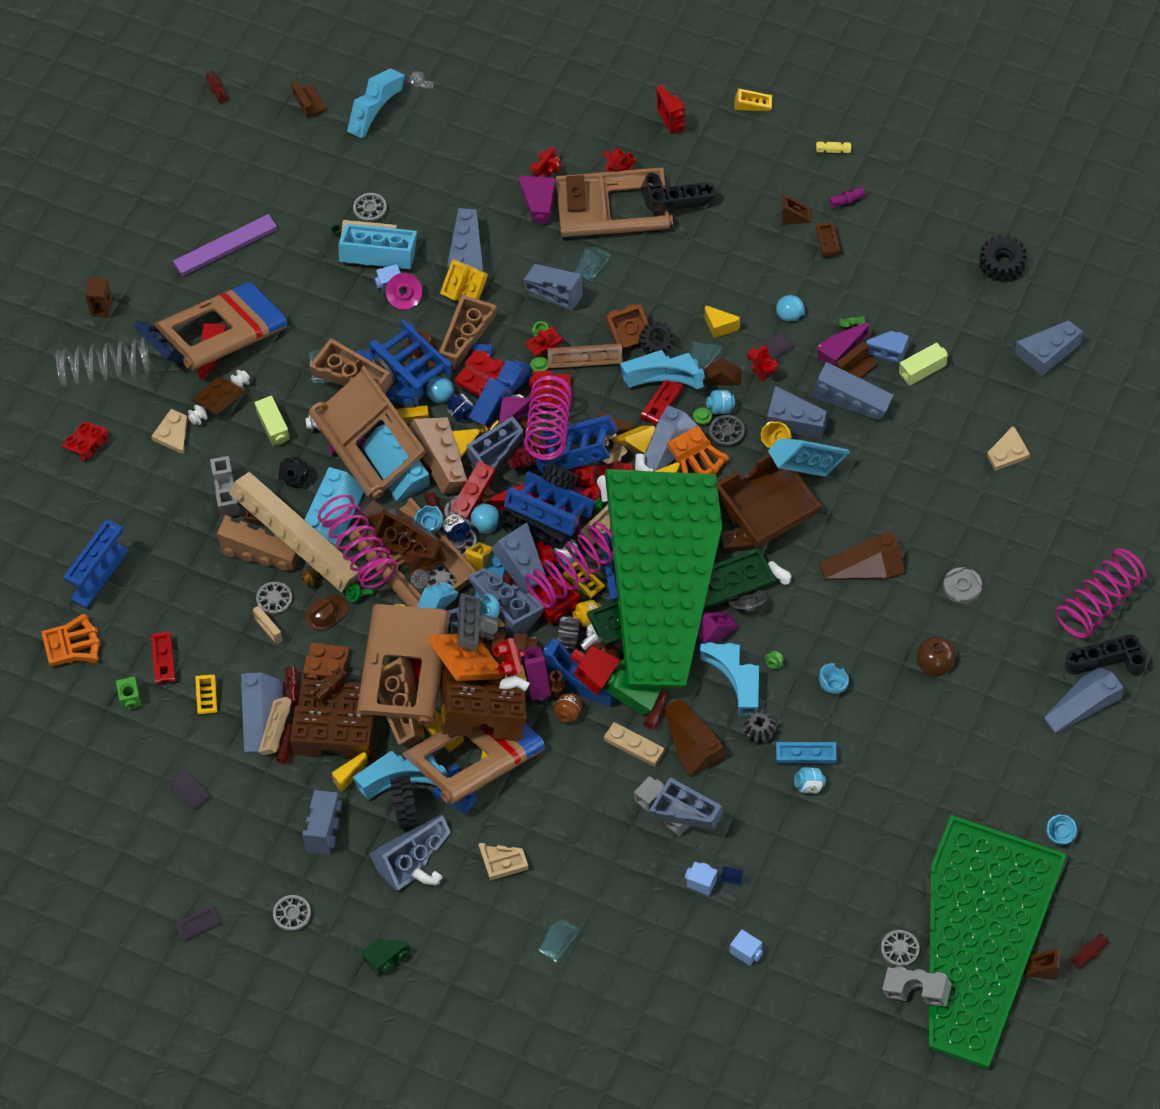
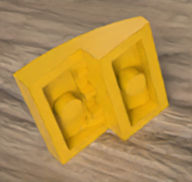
(463, 280)

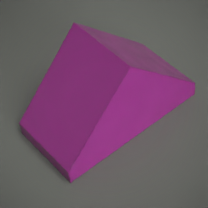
(513, 407)

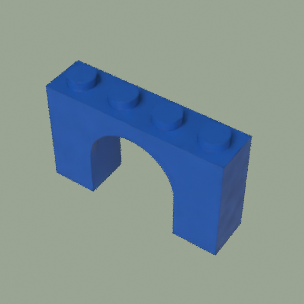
(398, 393)

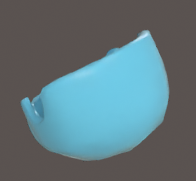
(790, 308)
(440, 389)
(430, 518)
(485, 518)
(490, 606)
(833, 679)
(1061, 829)

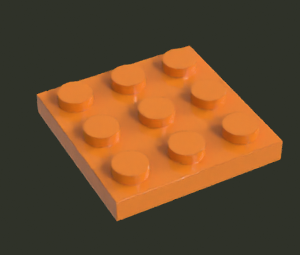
(464, 663)

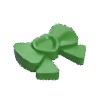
(846, 322)

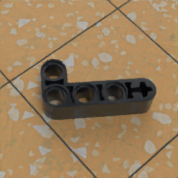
(700, 194)
(512, 520)
(1079, 661)

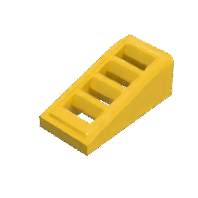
(741, 101)
(585, 589)
(206, 679)
(344, 775)

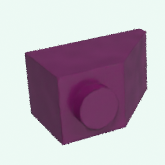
(715, 627)

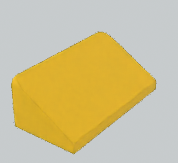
(409, 414)

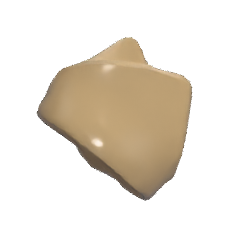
(617, 452)

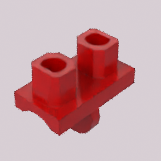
(619, 161)
(548, 163)
(543, 341)
(762, 362)
(586, 475)
(545, 553)
(510, 656)

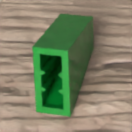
(637, 698)

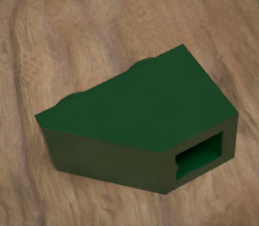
(383, 954)

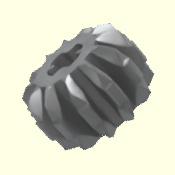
(568, 631)
(759, 719)

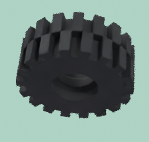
(1003, 248)
(404, 802)

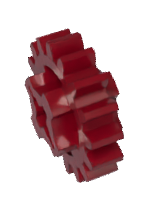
(523, 458)

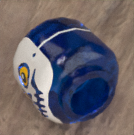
(459, 407)
(455, 528)

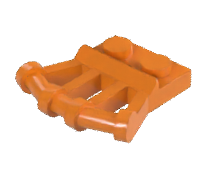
(695, 443)
(58, 644)

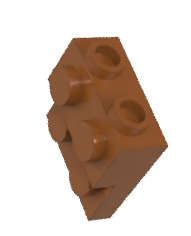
(627, 325)
(324, 660)

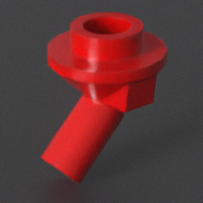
(592, 492)

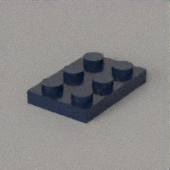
(159, 341)

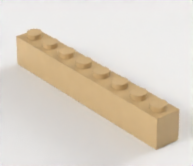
(294, 531)

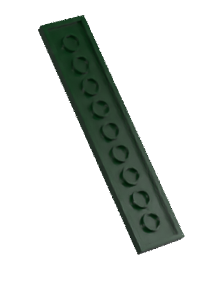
(727, 581)

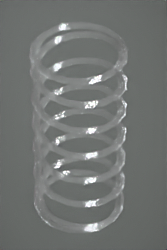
(103, 364)

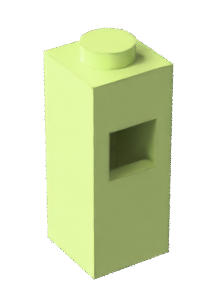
(923, 363)
(272, 421)

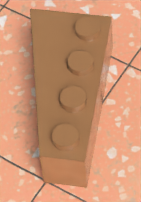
(466, 328)
(441, 453)
(399, 689)

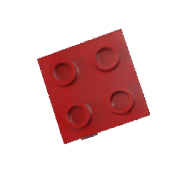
(86, 439)

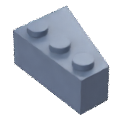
(554, 285)
(1049, 346)
(797, 414)
(496, 445)
(519, 556)
(685, 806)
(322, 822)

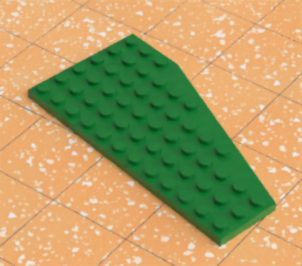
(663, 562)
(983, 924)

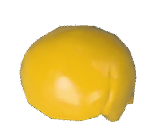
(774, 431)

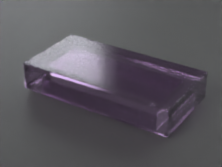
(778, 345)
(189, 790)
(197, 923)

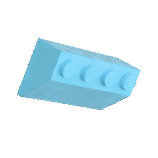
(377, 246)
(387, 456)
(806, 456)
(334, 484)

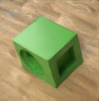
(125, 687)

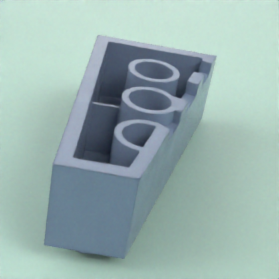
(466, 240)
(850, 392)

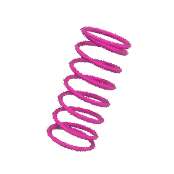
(564, 423)
(371, 564)
(549, 590)
(1094, 599)

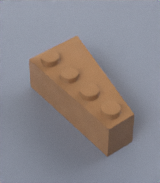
(341, 365)
(255, 545)

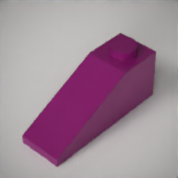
(841, 344)

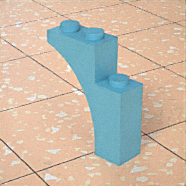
(378, 91)
(660, 368)
(437, 597)
(743, 677)
(390, 766)

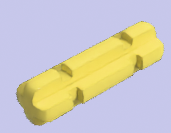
(833, 147)

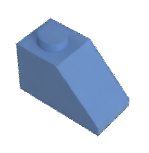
(889, 346)

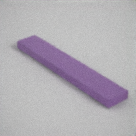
(225, 245)

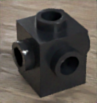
(293, 470)

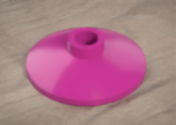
(405, 300)

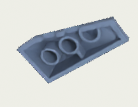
(1085, 698)

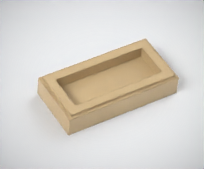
(267, 625)

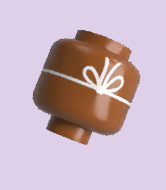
(568, 707)

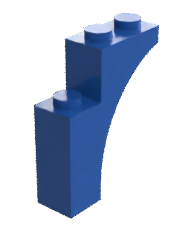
(509, 380)
(558, 659)

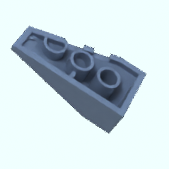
(670, 425)
(517, 609)
(257, 700)
(403, 854)

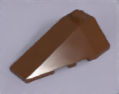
(405, 535)
(869, 559)
(693, 740)

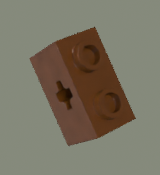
(99, 297)

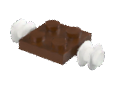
(218, 396)

